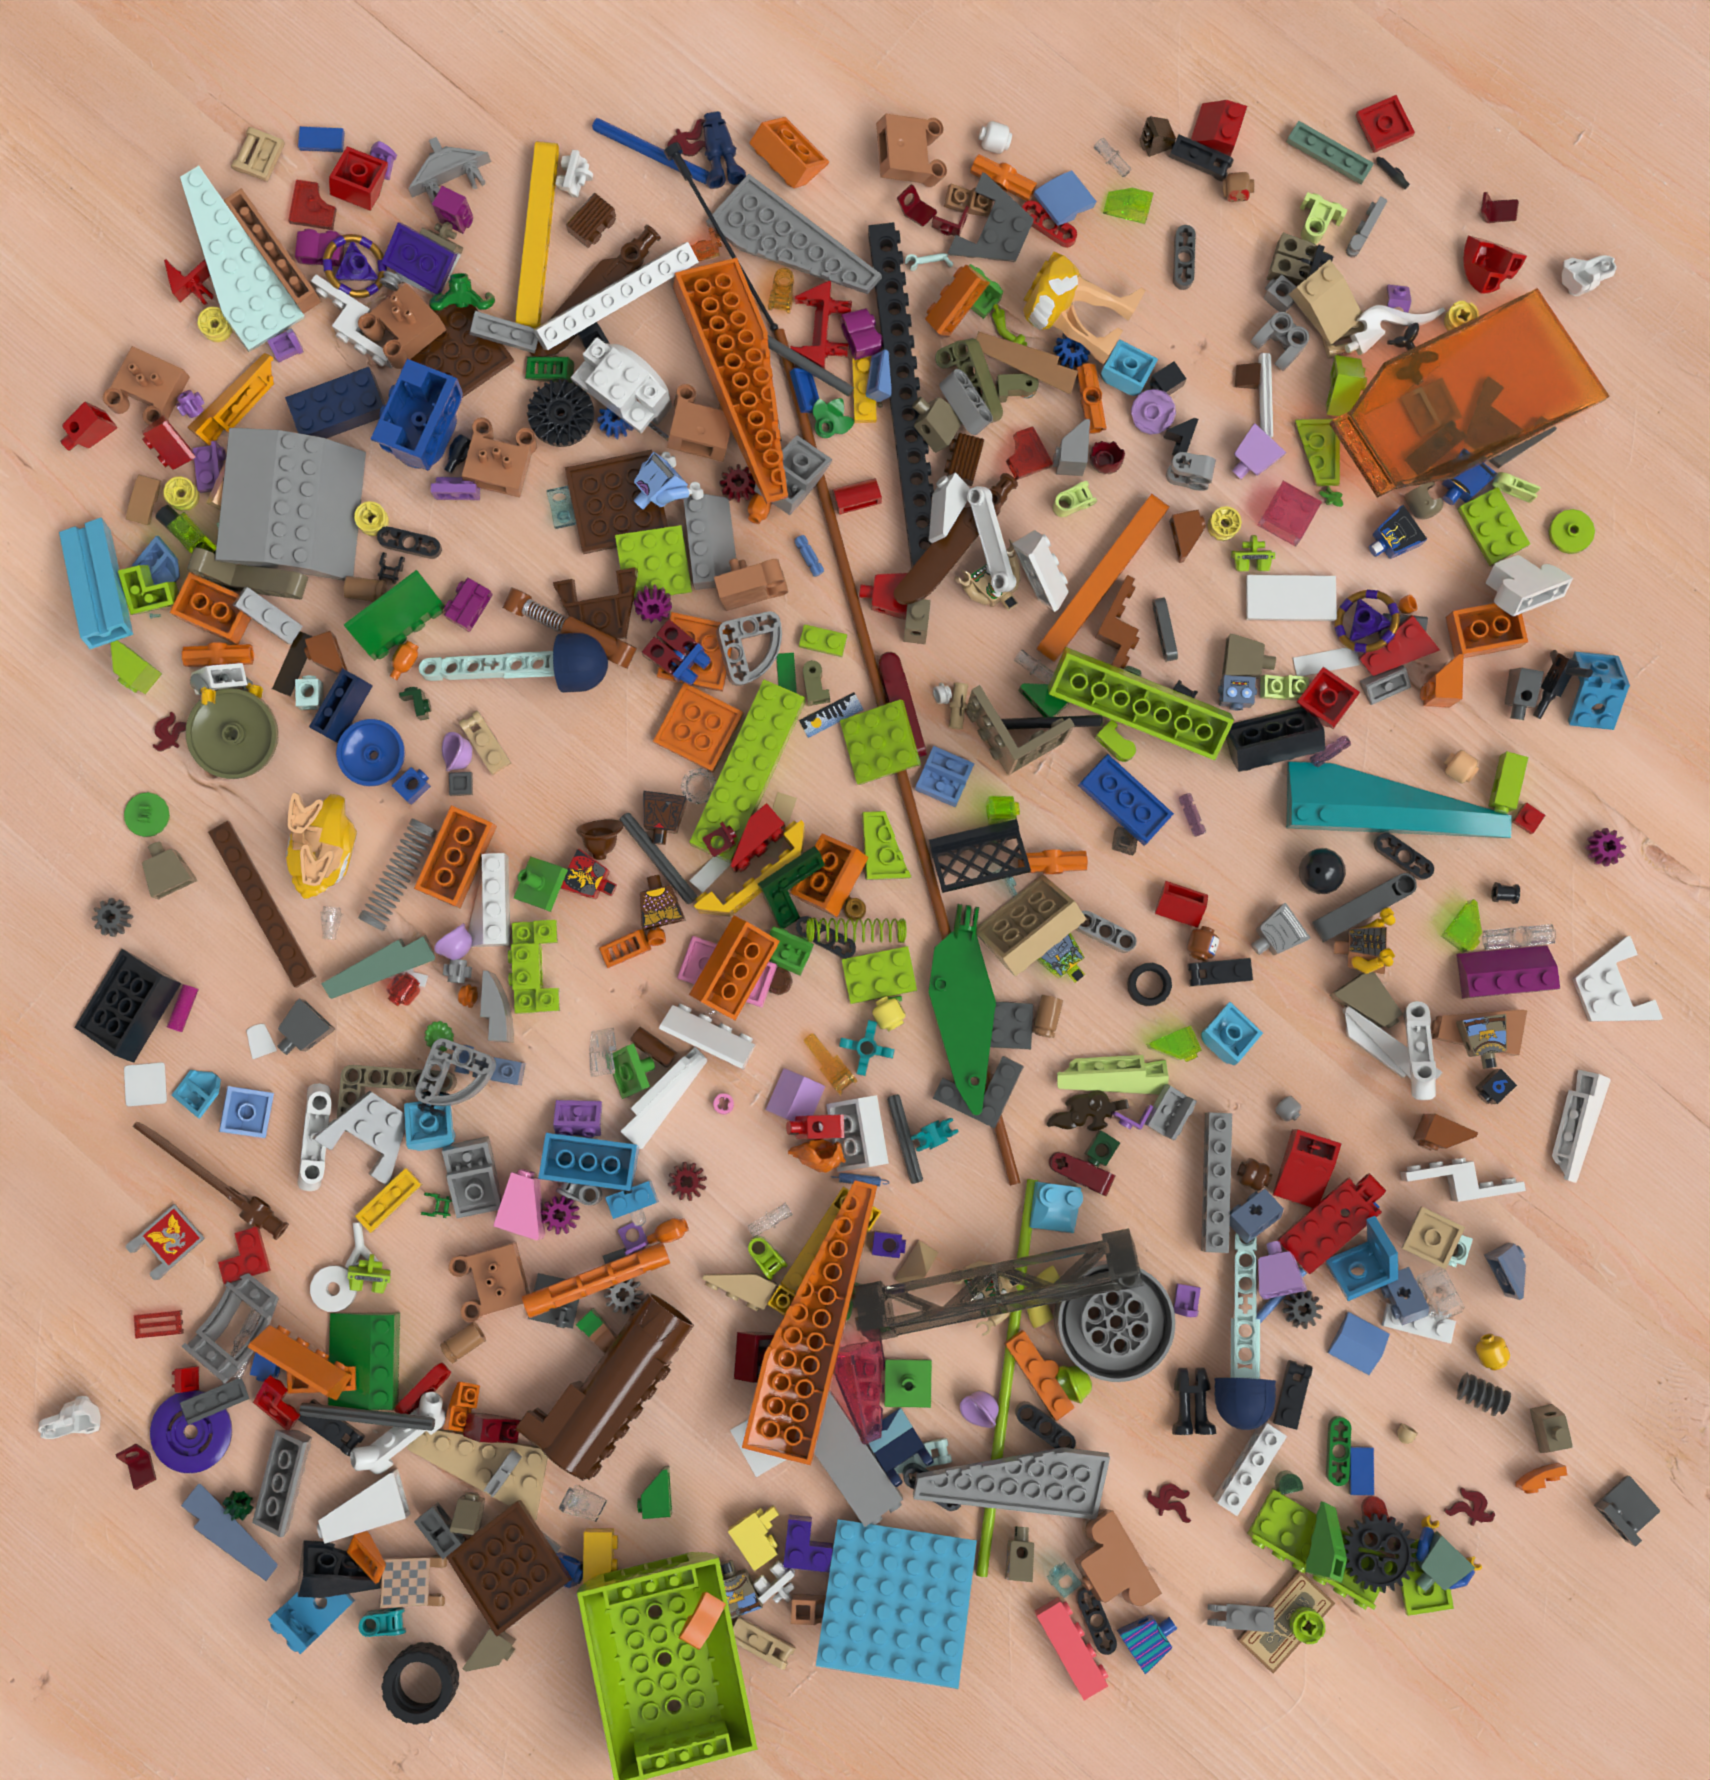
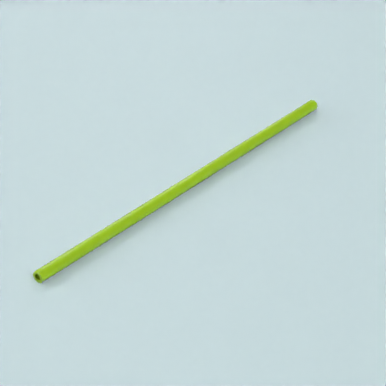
(1006, 1385)

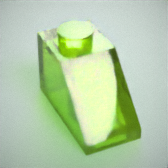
(1129, 204)
(1001, 809)
(1465, 928)
(1177, 1045)

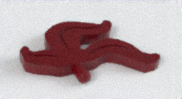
(688, 148)
(163, 733)
(1165, 1493)
(1479, 1505)

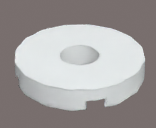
(321, 1295)

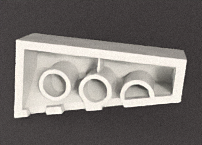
(491, 909)

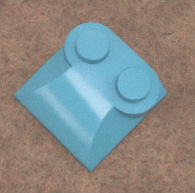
(1128, 368)
(1230, 1035)
(426, 1130)
(1055, 1207)

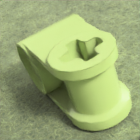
(1077, 497)

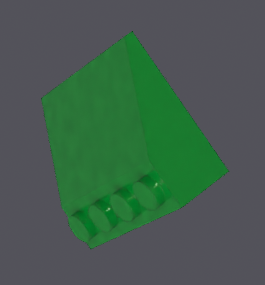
(395, 616)
(372, 1346)

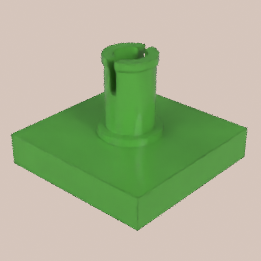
(540, 883)
(631, 1071)
(908, 1383)

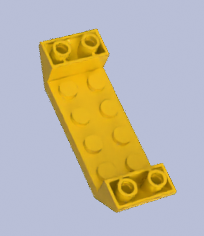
(709, 904)
(789, 1285)

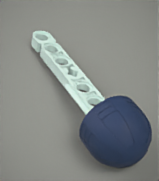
(575, 662)
(1244, 1397)

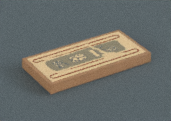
(1276, 1647)

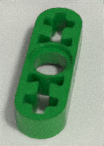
(1332, 1468)

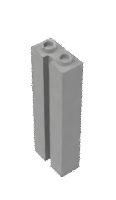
(854, 1466)

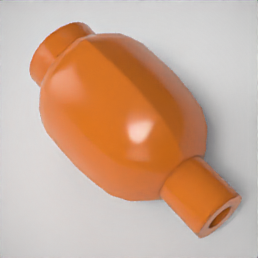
(758, 509)
(404, 659)
(669, 1231)

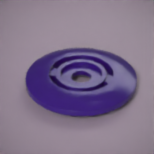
(181, 1452)

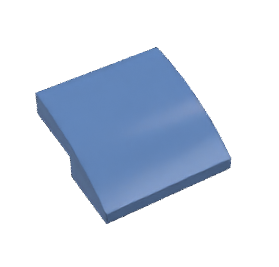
(1064, 198)
(944, 776)

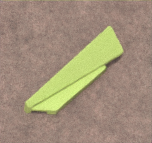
(1115, 1074)

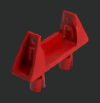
(192, 283)
(821, 347)

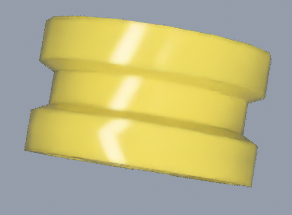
(1467, 310)
(207, 318)
(181, 485)
(369, 509)
(1230, 517)

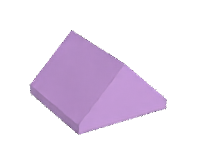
(795, 1096)

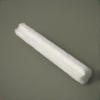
(1265, 394)

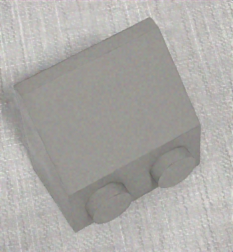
(1073, 451)

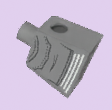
(1279, 932)

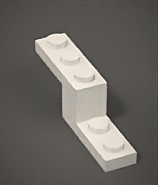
(347, 322)
(1462, 1180)

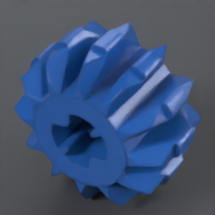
(1062, 350)
(612, 427)

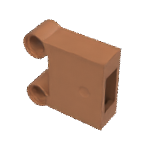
(904, 149)
(407, 320)
(147, 381)
(698, 427)
(498, 464)
(751, 583)
(497, 1277)

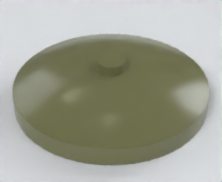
(233, 734)

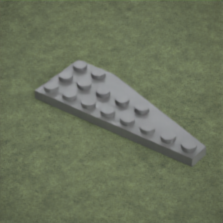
(772, 229)
(1038, 1482)

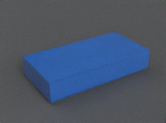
(321, 139)
(805, 389)
(1361, 1471)

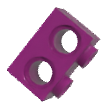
(453, 208)

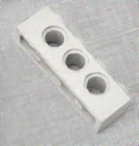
(1249, 1468)

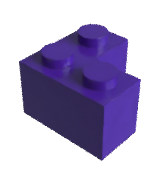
(803, 1553)

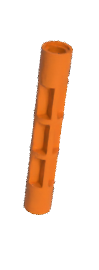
(595, 1280)

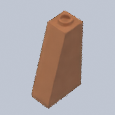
(1446, 1029)

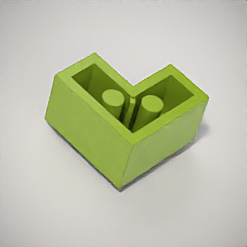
(1346, 384)
(141, 592)

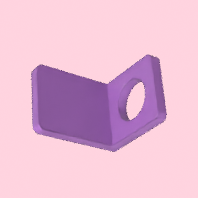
(1399, 297)
(1126, 1122)
(638, 1245)

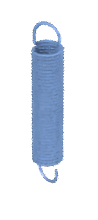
(850, 1178)

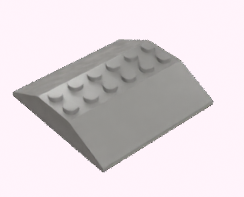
(290, 503)

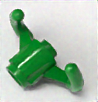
(461, 294)

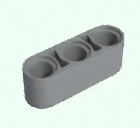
(966, 402)
(1115, 932)

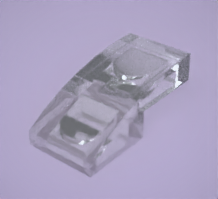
(600, 1052)

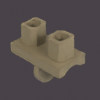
(442, 238)

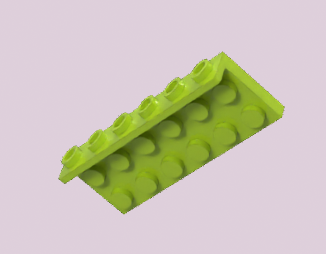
(1288, 1532)

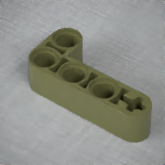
(966, 361)

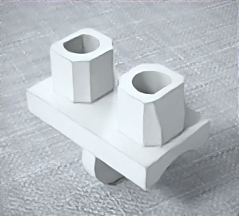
(576, 173)
(768, 1589)

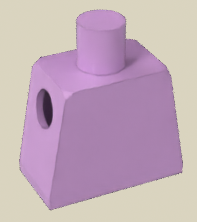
(1256, 452)
(1279, 1273)

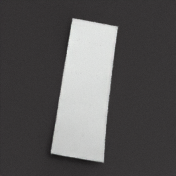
(709, 873)

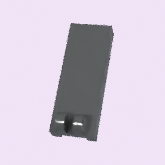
(214, 1401)

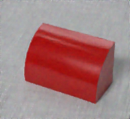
(857, 496)
(1181, 904)

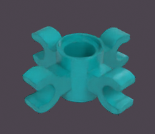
(864, 1059)
(934, 1134)

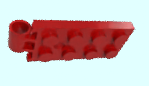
(1324, 1228)

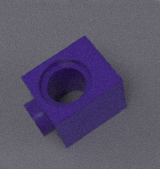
(878, 1240)

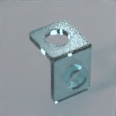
(562, 511)
(1010, 883)
(1057, 1573)

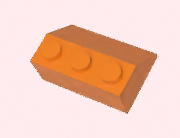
(788, 151)
(956, 300)

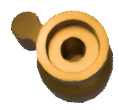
(854, 909)

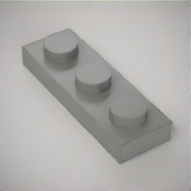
(503, 332)
(267, 615)

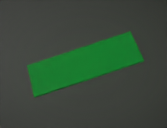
(786, 671)

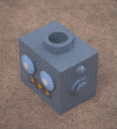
(1237, 692)

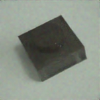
(1124, 841)

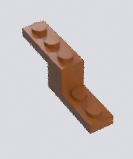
(1116, 632)

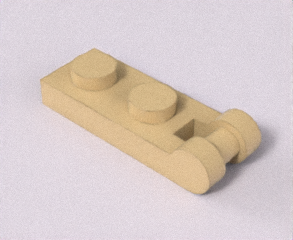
(485, 743)
(762, 1643)

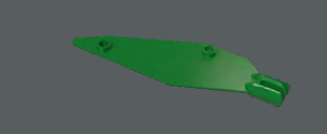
(964, 1006)

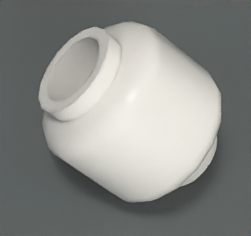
(995, 137)

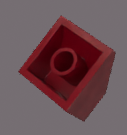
(750, 1354)

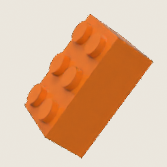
(210, 609)
(1485, 630)
(831, 884)

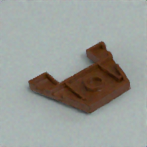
(606, 613)

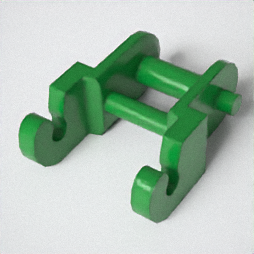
(446, 1206)

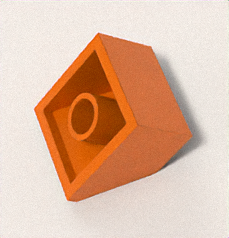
(1445, 686)

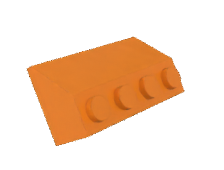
(734, 967)
(301, 1361)

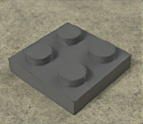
(1012, 1026)

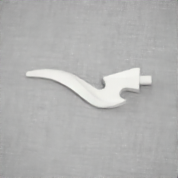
(1372, 330)

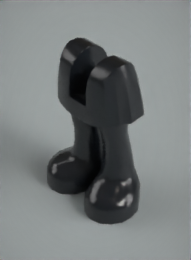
(1202, 1424)

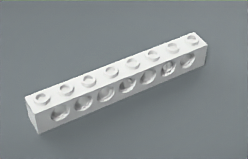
(615, 296)

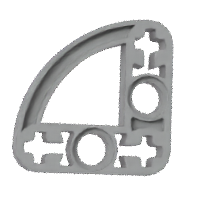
(737, 634)
(444, 1062)

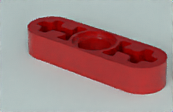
(1050, 233)
(429, 1383)

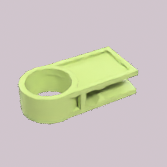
(1515, 487)

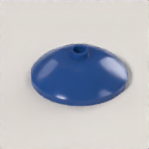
(360, 742)

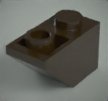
(1157, 136)

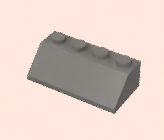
(709, 538)
(282, 1481)

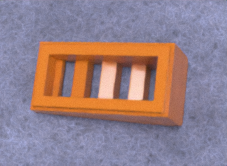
(642, 940)
(366, 1555)

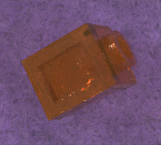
(707, 249)

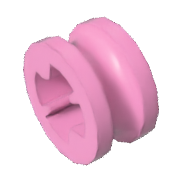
(730, 1105)

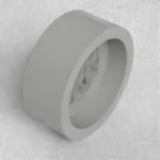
(1140, 1352)

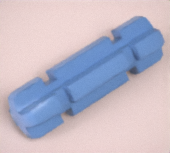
(809, 555)

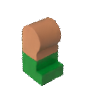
(597, 1330)

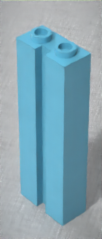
(95, 584)

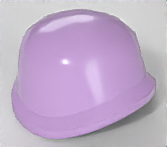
(456, 751)
(454, 944)
(980, 1409)

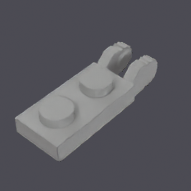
(1365, 227)
(1244, 1617)

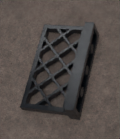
(970, 841)

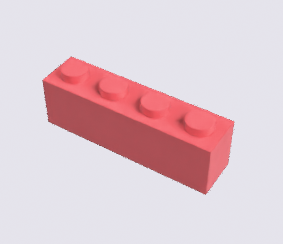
(1071, 1648)

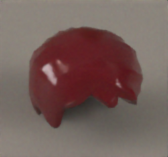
(1107, 457)

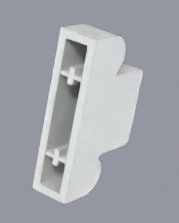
(1525, 586)

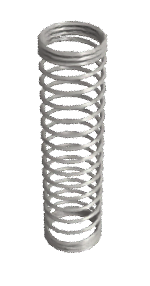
(365, 915)

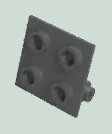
(561, 1316)

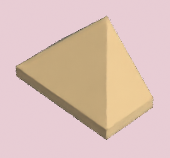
(917, 1263)

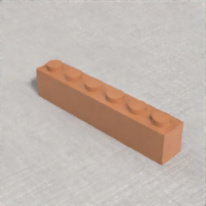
(272, 251)

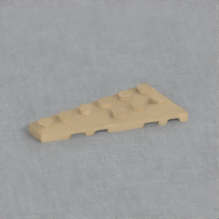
(479, 1462)

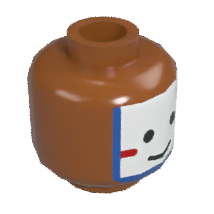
(1203, 943)

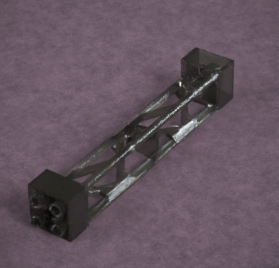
(875, 1299)

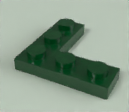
(776, 886)

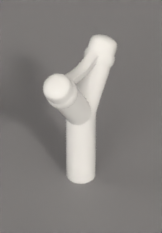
(359, 1248)

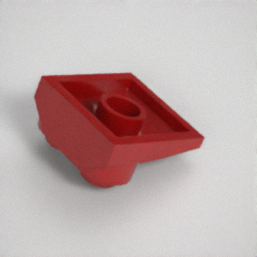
(1328, 698)

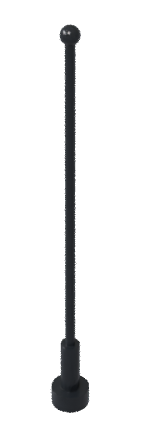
(674, 152)

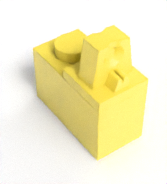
(752, 1536)

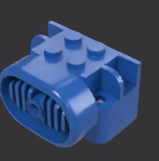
(419, 415)

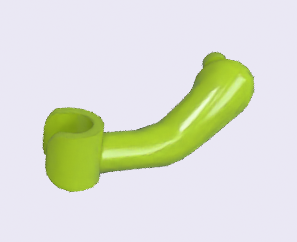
(999, 320)

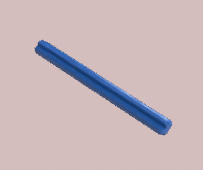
(645, 148)

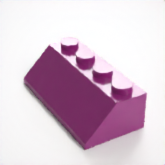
(1507, 972)

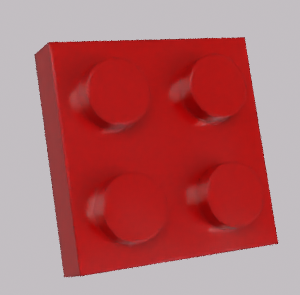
(1385, 123)

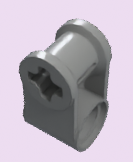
(577, 1192)

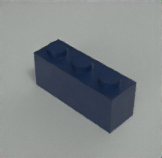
(340, 705)

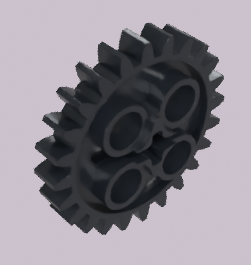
(1382, 1531)

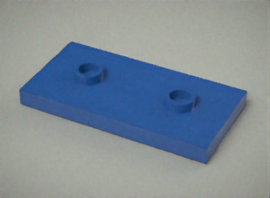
(1125, 799)

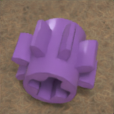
(190, 403)

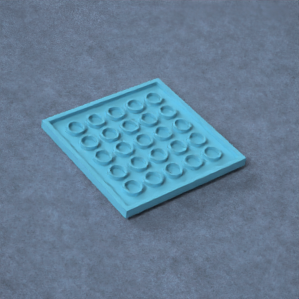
(897, 1604)

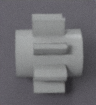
(457, 971)

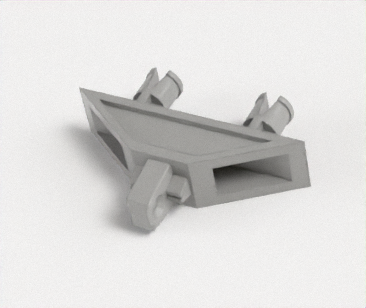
(446, 165)

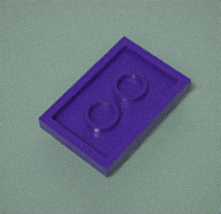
(419, 258)

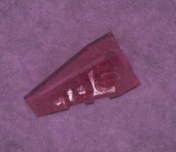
(859, 1379)

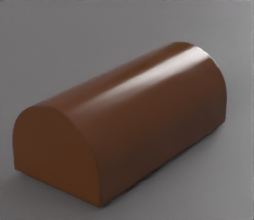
(653, 1047)

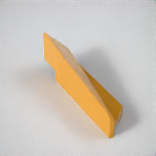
(234, 401)

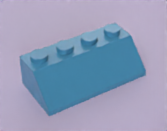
(588, 1161)

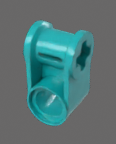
(388, 1622)

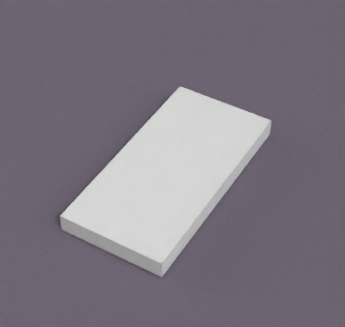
(1291, 598)

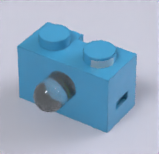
(633, 1203)

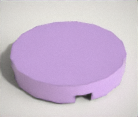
(1153, 411)

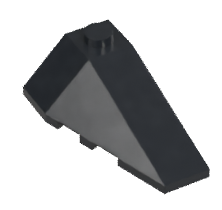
(330, 1572)

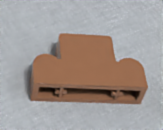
(1114, 1564)

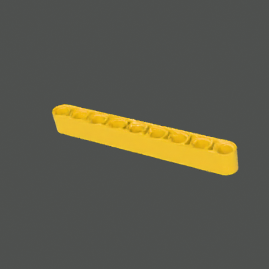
(537, 234)

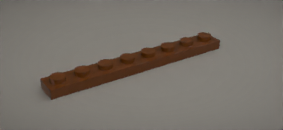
(262, 904)

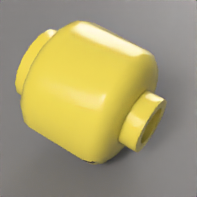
(888, 1013)

